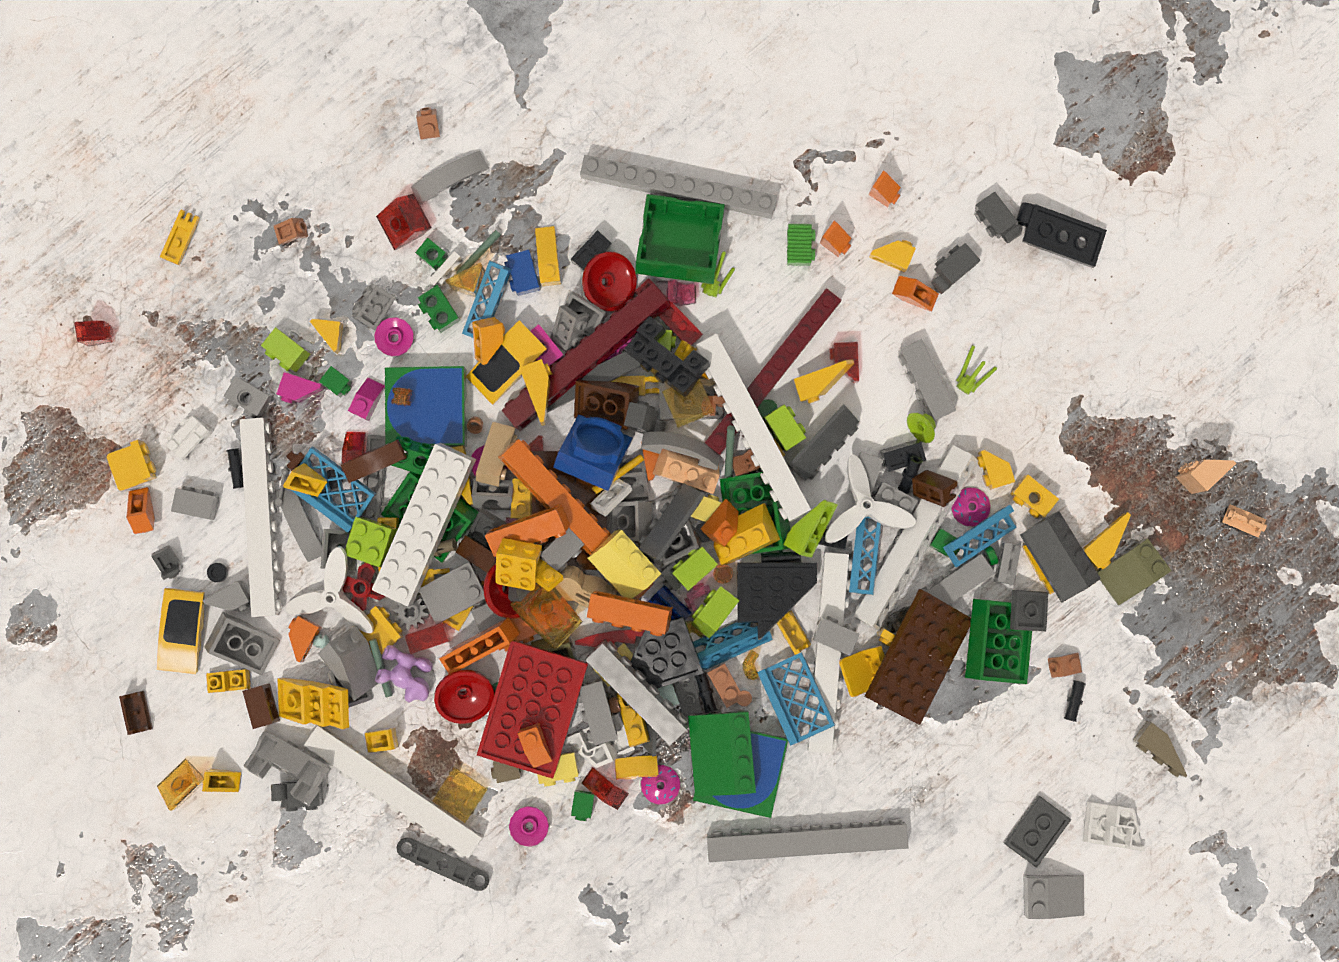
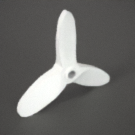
(879, 511)
(332, 595)

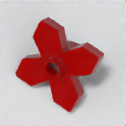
(365, 576)

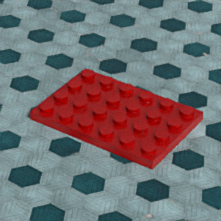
(532, 690)

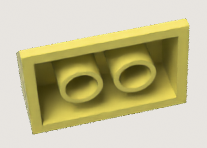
(624, 565)

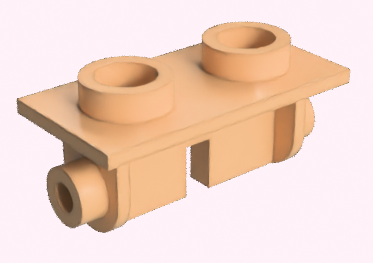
(1244, 521)

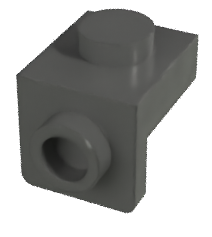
(167, 562)
(670, 581)

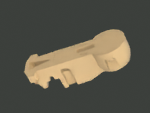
(579, 586)

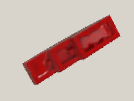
(623, 636)

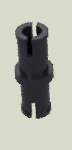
(235, 467)
(908, 473)
(781, 557)
(706, 693)
(1074, 701)

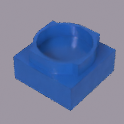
(593, 451)

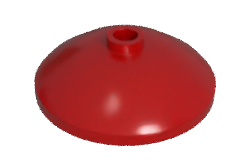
(619, 281)
(497, 598)
(466, 705)

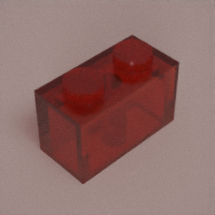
(427, 638)

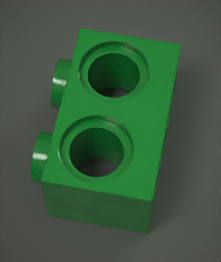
(442, 307)
(413, 450)

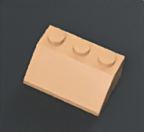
(686, 470)
(1203, 474)

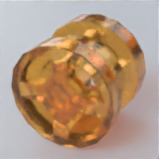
(401, 396)
(723, 574)

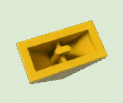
(330, 331)
(305, 481)
(381, 740)
(221, 781)

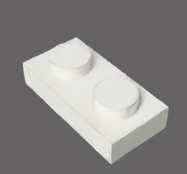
(451, 264)
(610, 499)

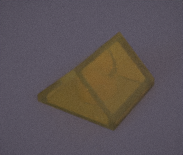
(467, 280)
(180, 784)

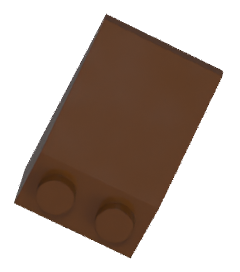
(604, 400)

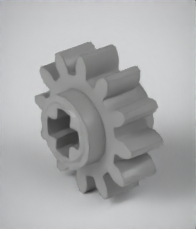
(411, 620)

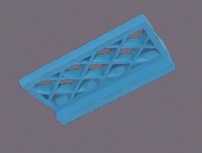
(325, 503)
(783, 710)

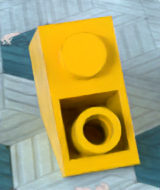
(996, 470)

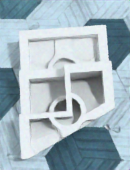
(605, 752)
(1112, 826)

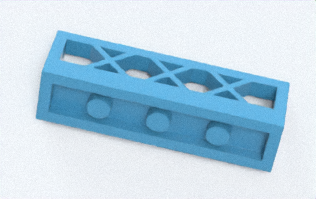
(494, 300)
(979, 529)
(859, 556)
(731, 645)

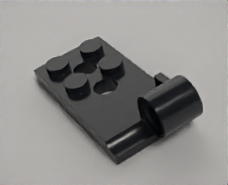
(1044, 233)

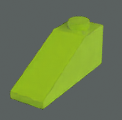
(808, 531)

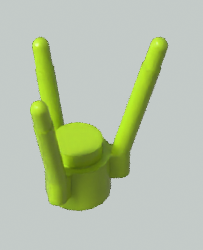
(714, 289)
(967, 383)

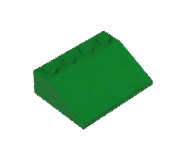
(749, 492)
(459, 523)
(993, 647)
(722, 753)

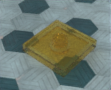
(689, 408)
(459, 794)

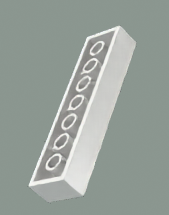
(423, 524)

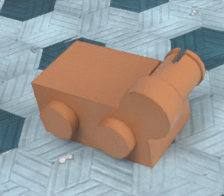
(727, 687)

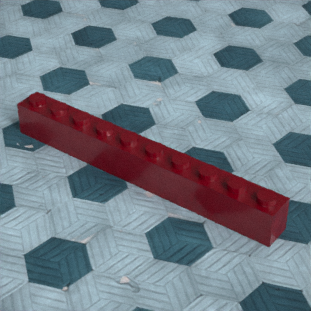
(590, 352)
(780, 361)

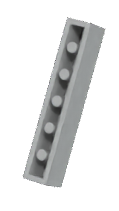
(637, 692)

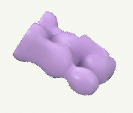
(401, 676)

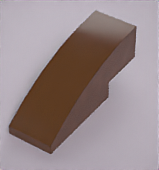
(373, 461)

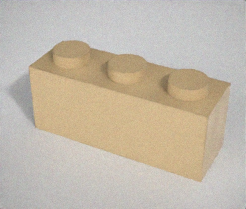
(491, 468)

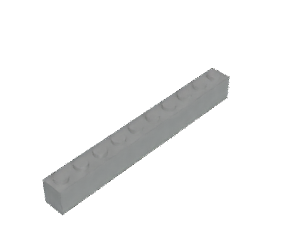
(677, 186)
(807, 842)

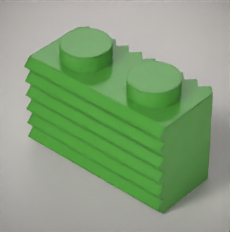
(799, 244)

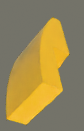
(228, 681)
(636, 767)

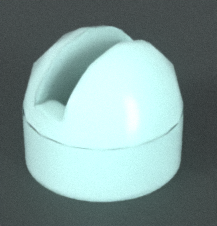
(319, 642)

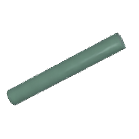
(480, 251)
(729, 451)
(380, 665)

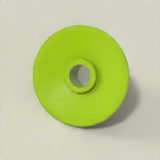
(921, 426)

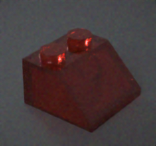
(403, 221)

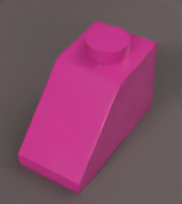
(296, 388)
(366, 399)

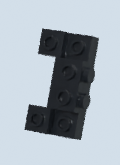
(662, 362)

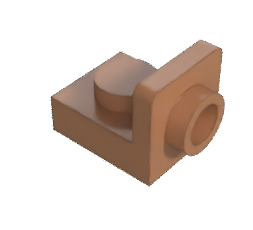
(290, 230)

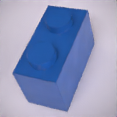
(522, 273)

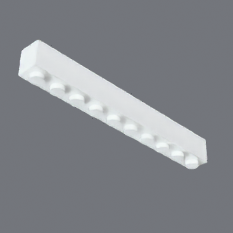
(755, 432)
(259, 517)
(913, 544)
(826, 665)
(393, 790)

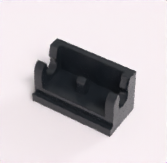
(594, 246)
(899, 455)

